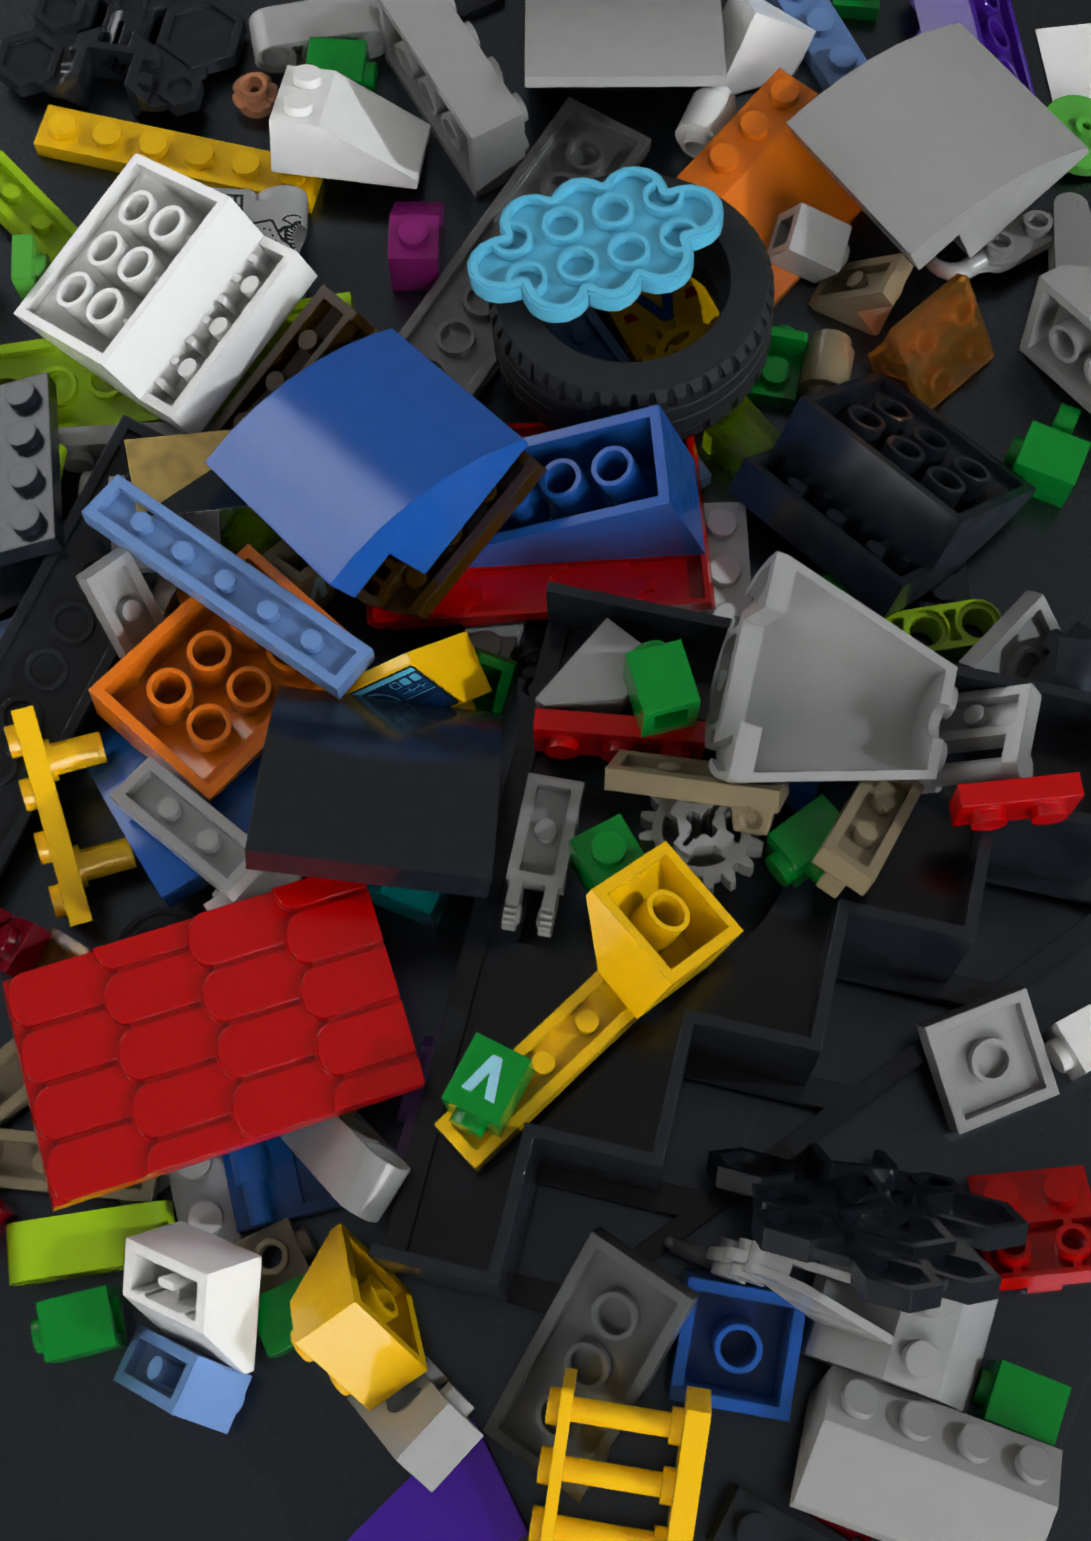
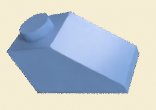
(182, 1380)

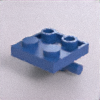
(272, 1184)

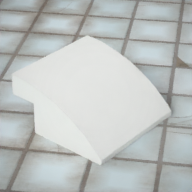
(167, 293)

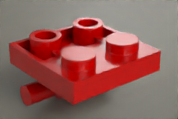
(1059, 1229)

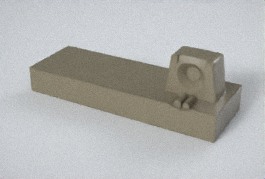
(691, 780)
(865, 834)

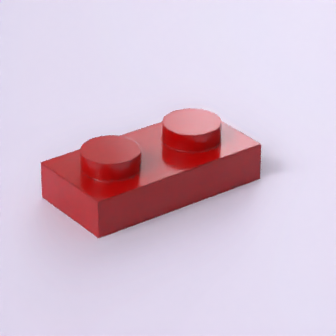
(1037, 798)

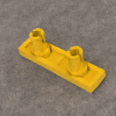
(44, 765)

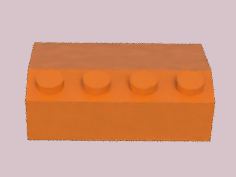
(765, 169)
(199, 692)

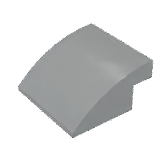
(624, 43)
(937, 142)

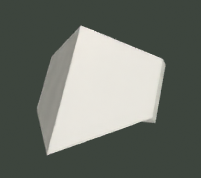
(761, 41)

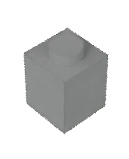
(809, 243)

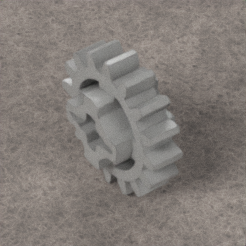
(719, 851)

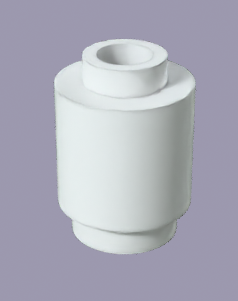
(704, 117)

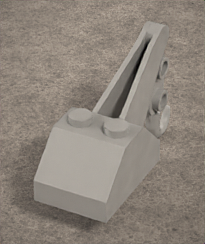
(1060, 313)
(920, 1352)

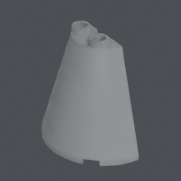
(823, 689)

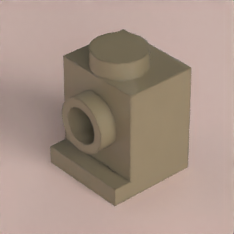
(296, 1249)

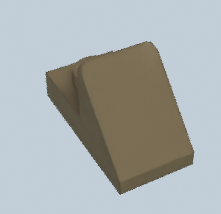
(863, 292)

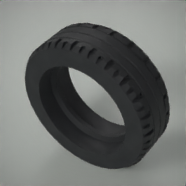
(691, 385)

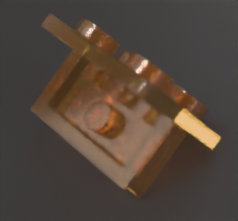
(937, 343)

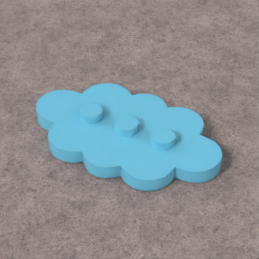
(595, 244)

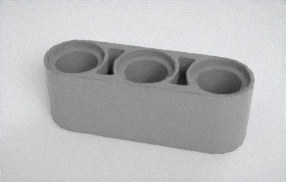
(283, 31)
(351, 1163)

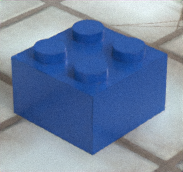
(739, 1346)

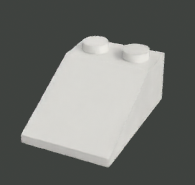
(343, 131)

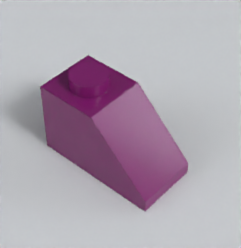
(415, 245)

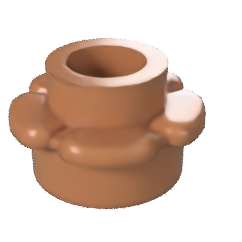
(251, 103)

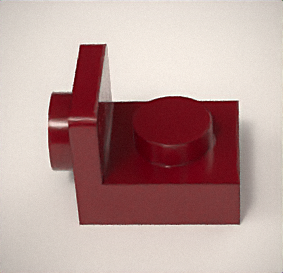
(20, 943)

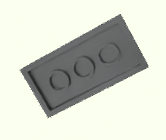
(613, 1326)

